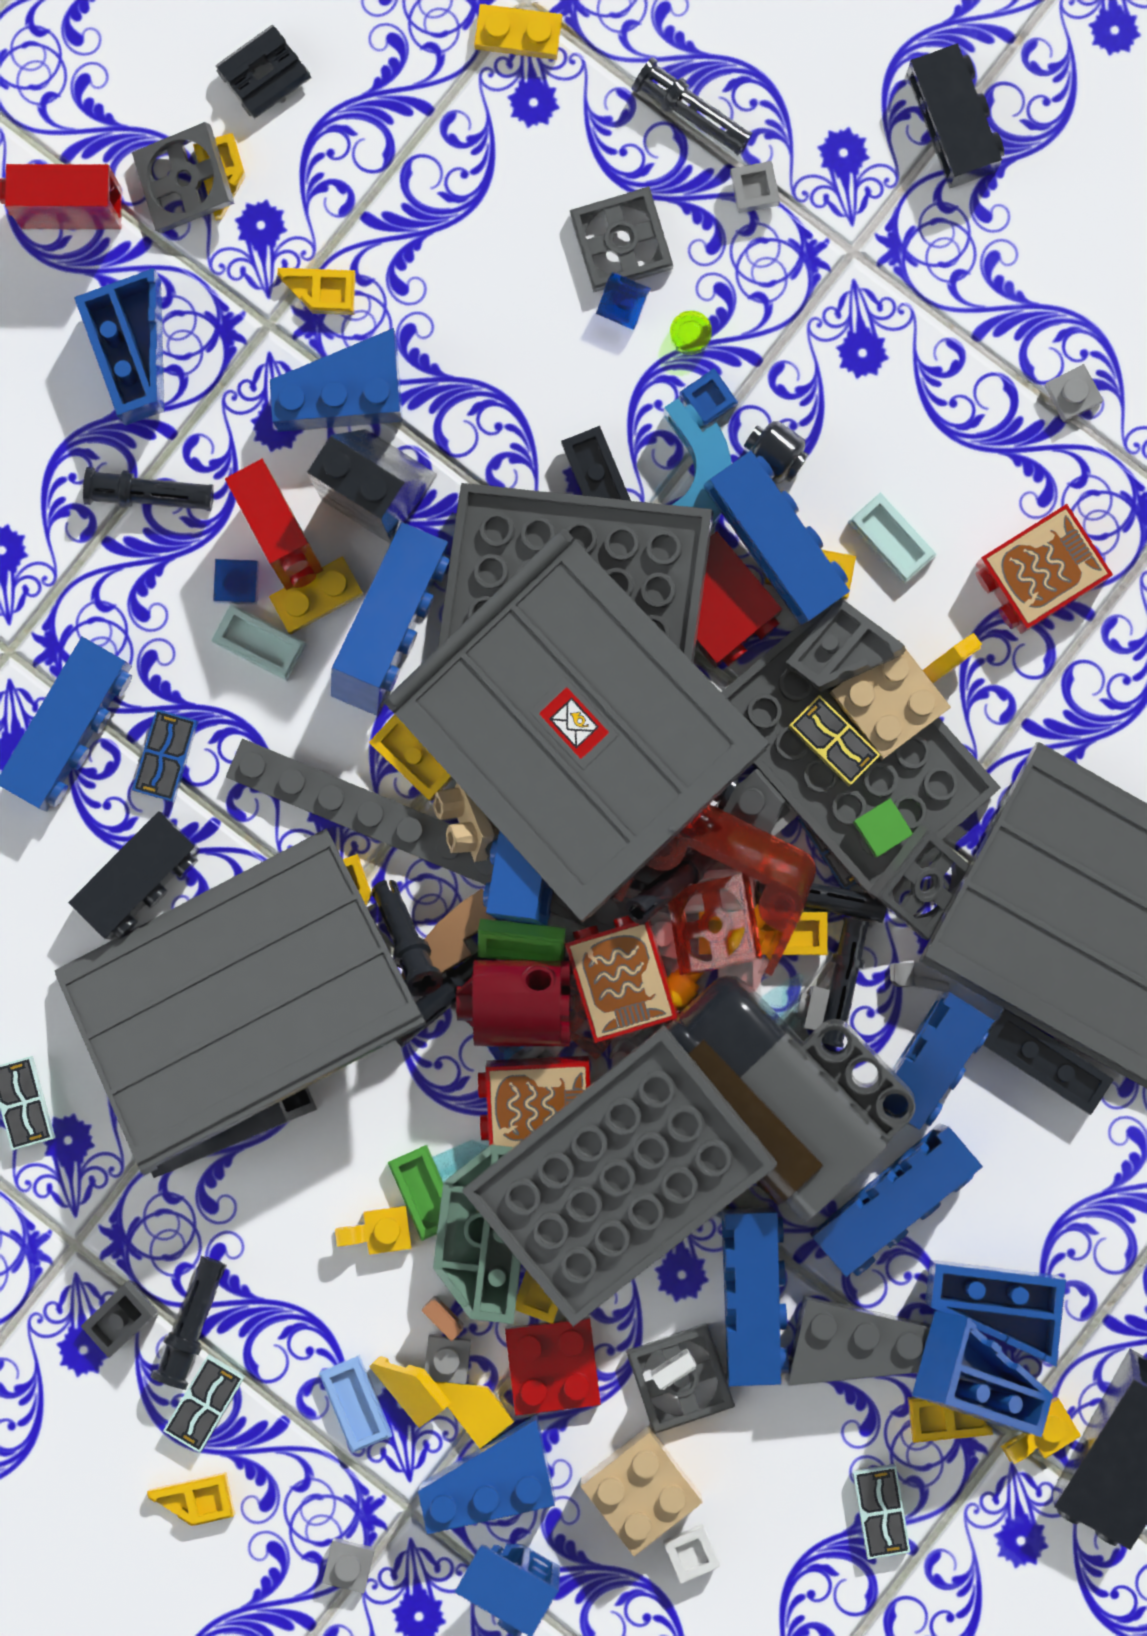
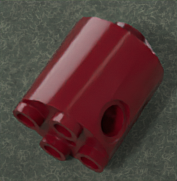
(517, 1003)

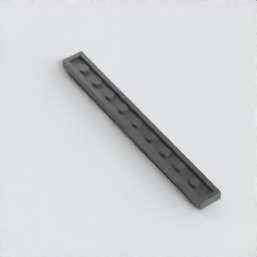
(377, 819)

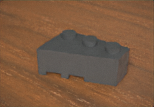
(852, 1343)

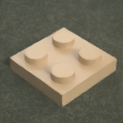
(890, 703)

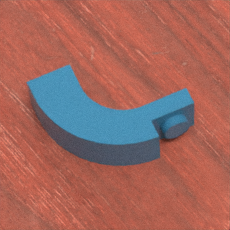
(706, 449)

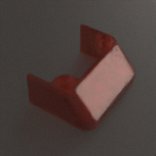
(755, 853)

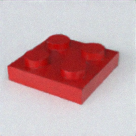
(552, 1366)

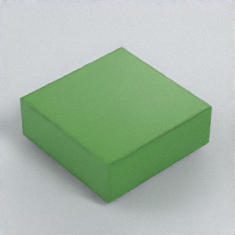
(883, 827)

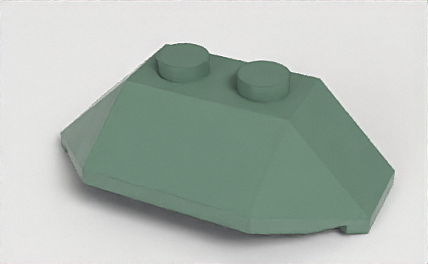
(470, 1253)

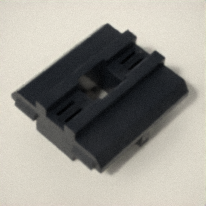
(261, 94)

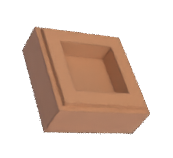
(443, 1318)

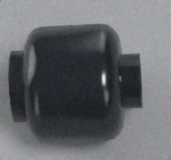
(780, 448)

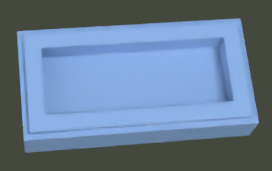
(355, 1403)

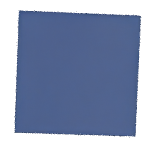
(709, 397)

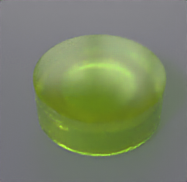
(690, 332)

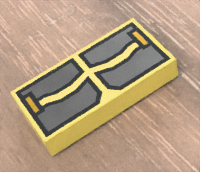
(834, 740)

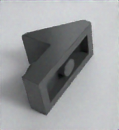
(119, 1318)

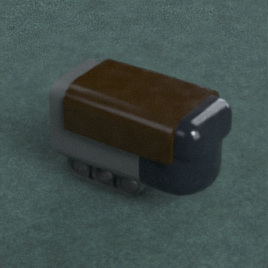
(793, 1091)

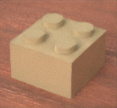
(641, 1491)

